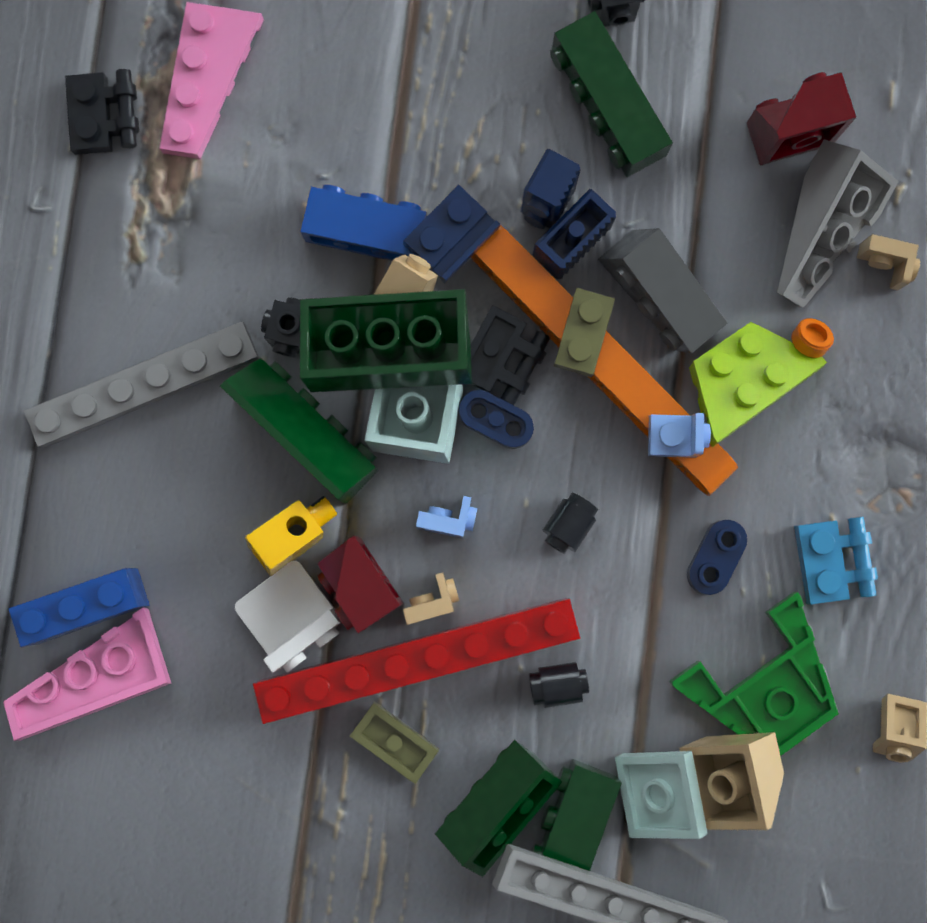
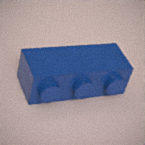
(359, 223)
(79, 607)

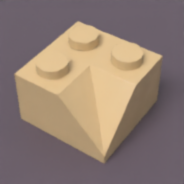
(738, 779)

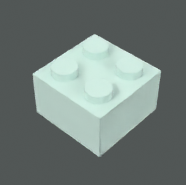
(415, 421)

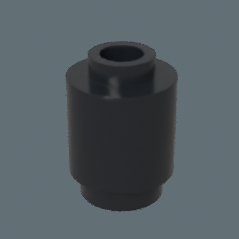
(570, 523)
(558, 685)

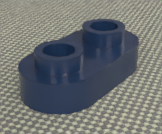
(497, 417)
(717, 556)

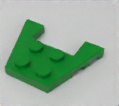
(782, 696)

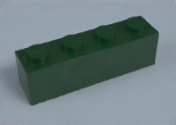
(610, 95)

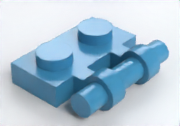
(823, 561)

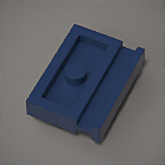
(451, 233)

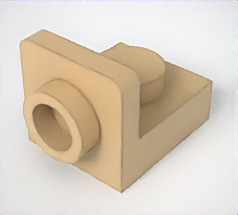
(889, 253)
(425, 606)
(902, 728)

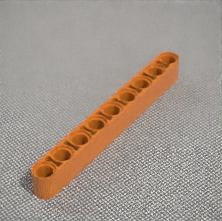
(616, 370)

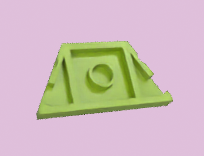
(747, 377)

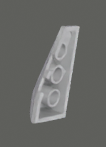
(835, 202)

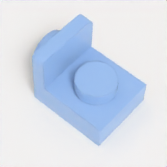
(678, 435)
(440, 521)

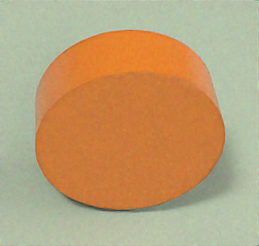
(812, 338)

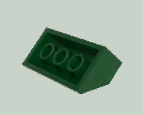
(385, 341)
(300, 429)

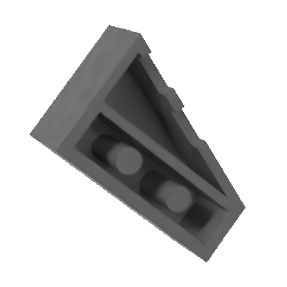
(663, 289)

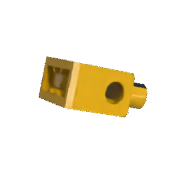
(276, 546)

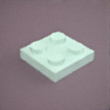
(661, 795)

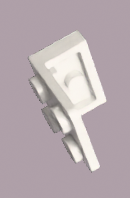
(288, 616)

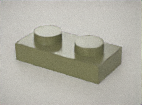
(584, 332)
(394, 742)

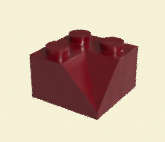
(800, 124)
(359, 585)

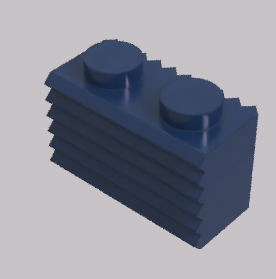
(549, 189)
(574, 234)

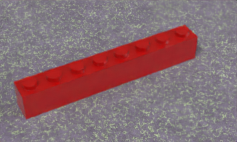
(416, 660)

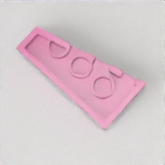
(206, 63)
(104, 674)

